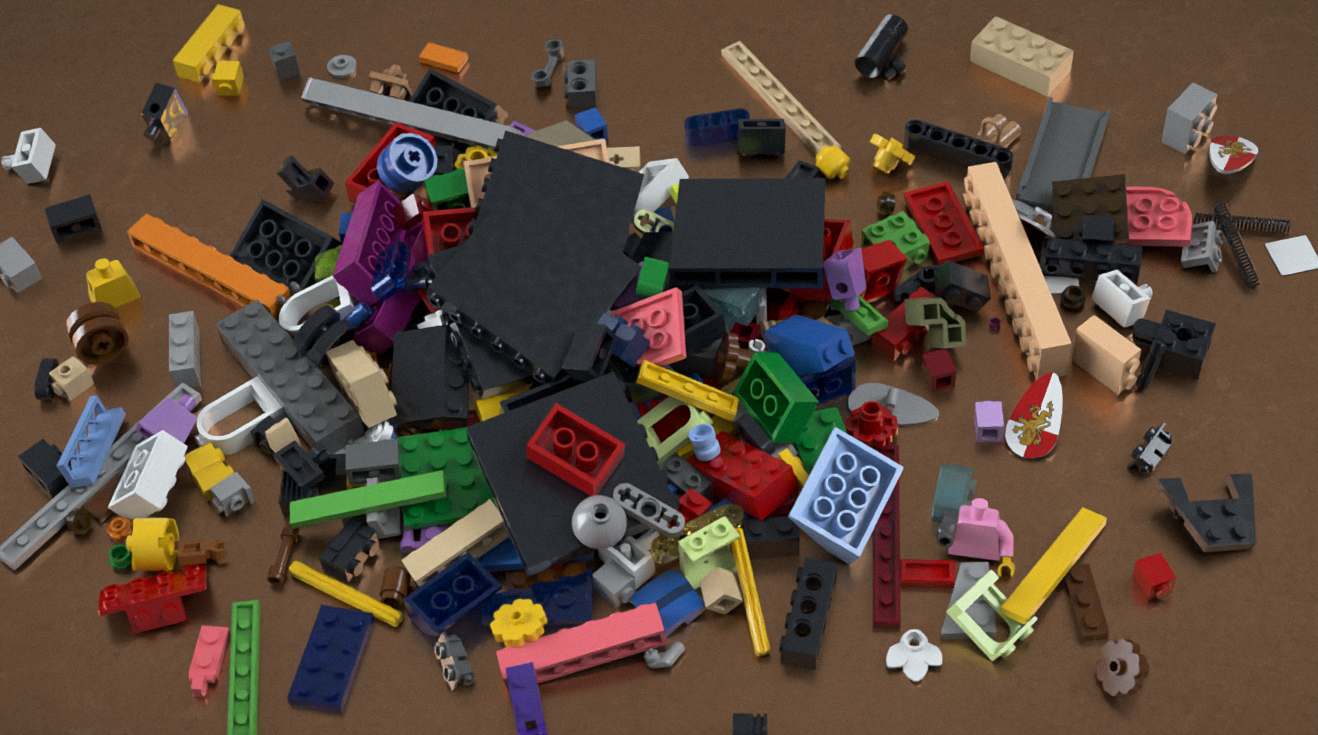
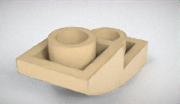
(281, 435)

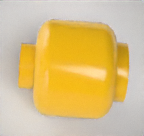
(832, 162)

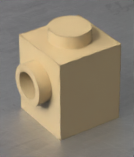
(70, 378)
(721, 590)

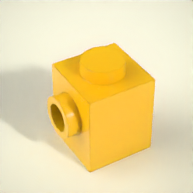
(227, 78)

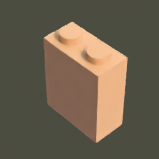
(1106, 355)

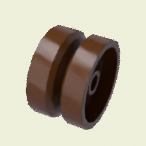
(97, 333)

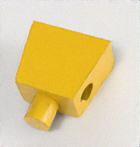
(111, 283)

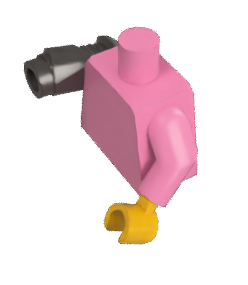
(977, 533)

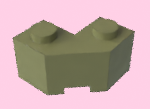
(945, 326)

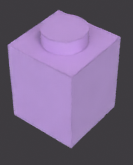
(988, 421)

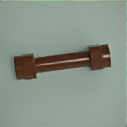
(277, 572)

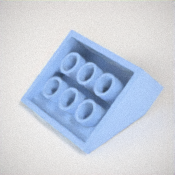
(845, 495)

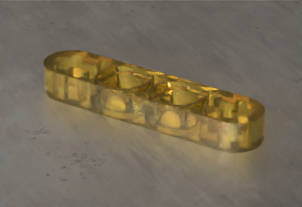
(690, 528)

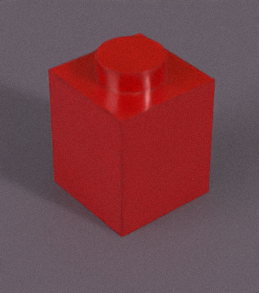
(1154, 576)

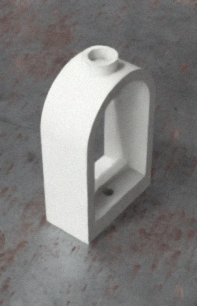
(657, 183)
(311, 298)
(231, 403)

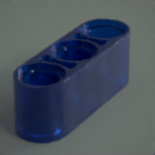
(713, 127)
(391, 271)

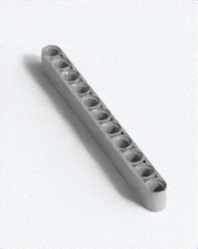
(413, 115)

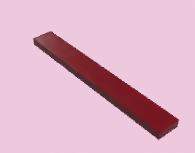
(887, 556)

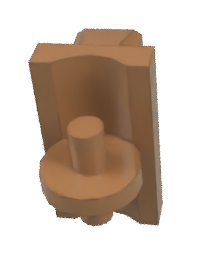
(390, 80)

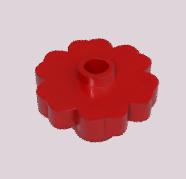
(872, 425)

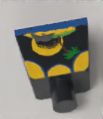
(163, 112)

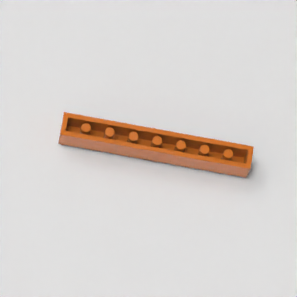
(206, 264)

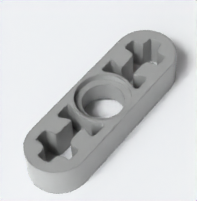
(669, 513)

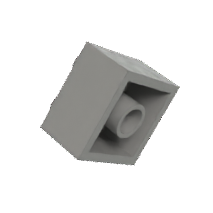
(1189, 118)

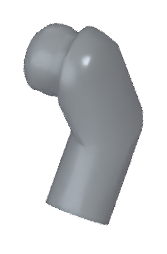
(666, 658)

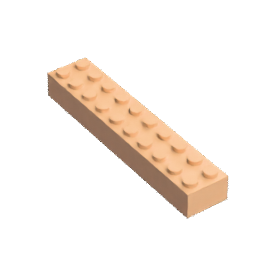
(1016, 271)

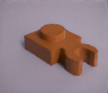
(197, 551)

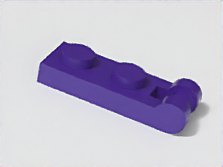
(525, 698)

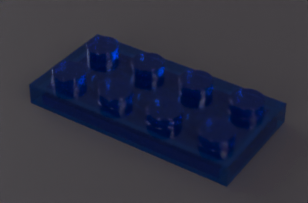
(330, 658)

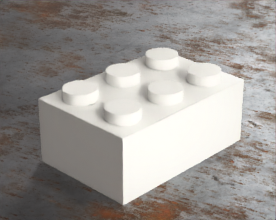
(148, 476)

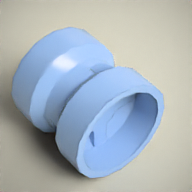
(704, 442)

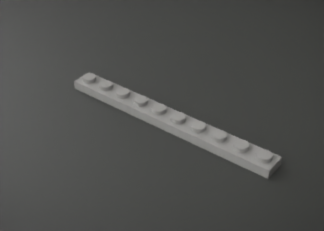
(55, 513)

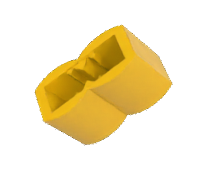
(207, 468)

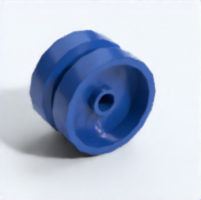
(407, 163)

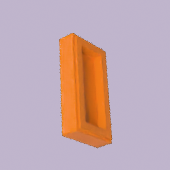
(443, 57)

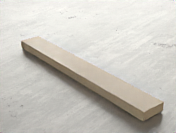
(778, 97)

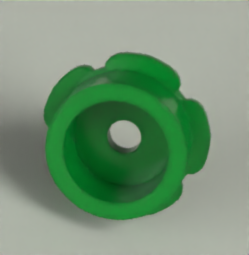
(118, 552)

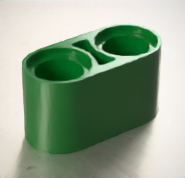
(652, 277)

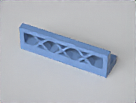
(92, 447)

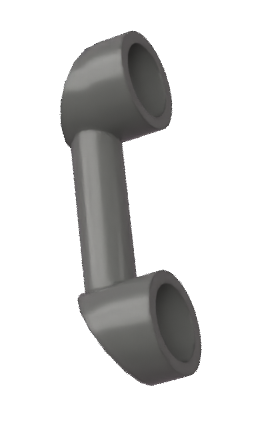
(555, 53)

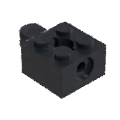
(1180, 355)

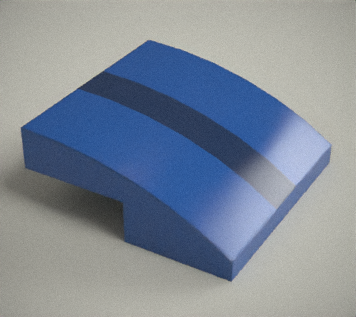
(674, 598)

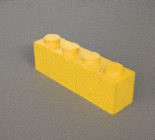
(208, 43)

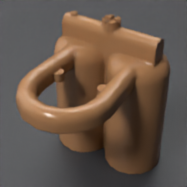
(999, 130)

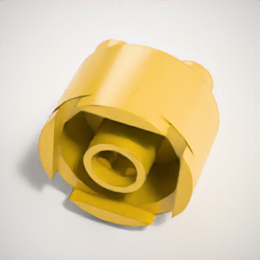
(153, 544)

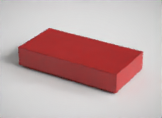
(927, 573)

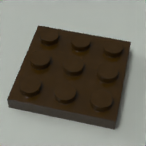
(1090, 197)

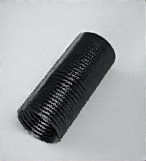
(881, 46)

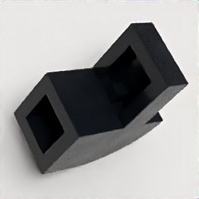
(303, 184)

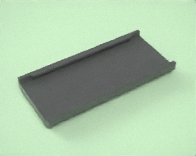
(1061, 151)

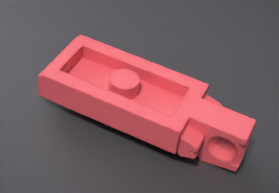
(208, 658)

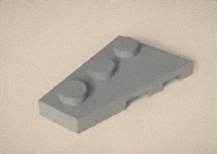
(979, 610)

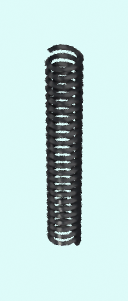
(1198, 217)
(1240, 264)

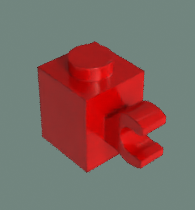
(692, 506)

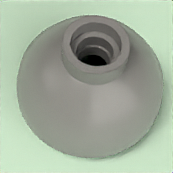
(599, 532)

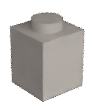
(614, 583)

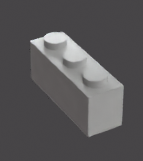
(184, 349)

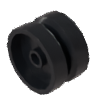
(322, 333)

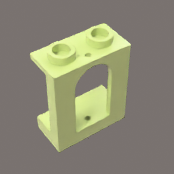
(678, 439)
(704, 553)
(985, 588)

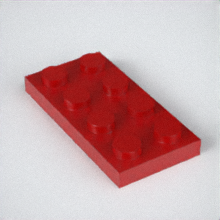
(944, 223)

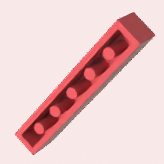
(588, 644)

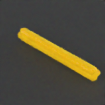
(345, 593)
(750, 595)

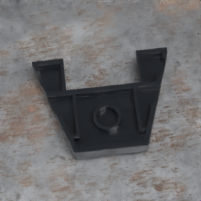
(1216, 523)

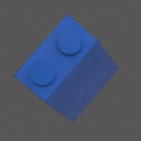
(808, 344)

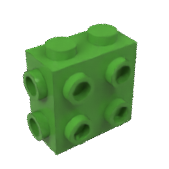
(902, 233)

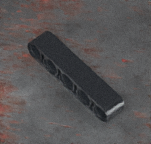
(955, 147)

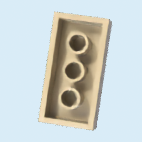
(1021, 56)
(362, 383)

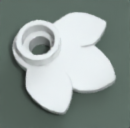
(379, 432)
(914, 658)

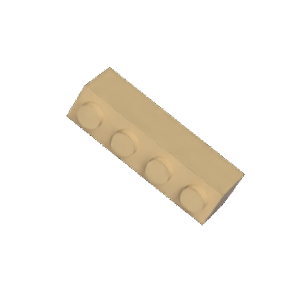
(473, 534)

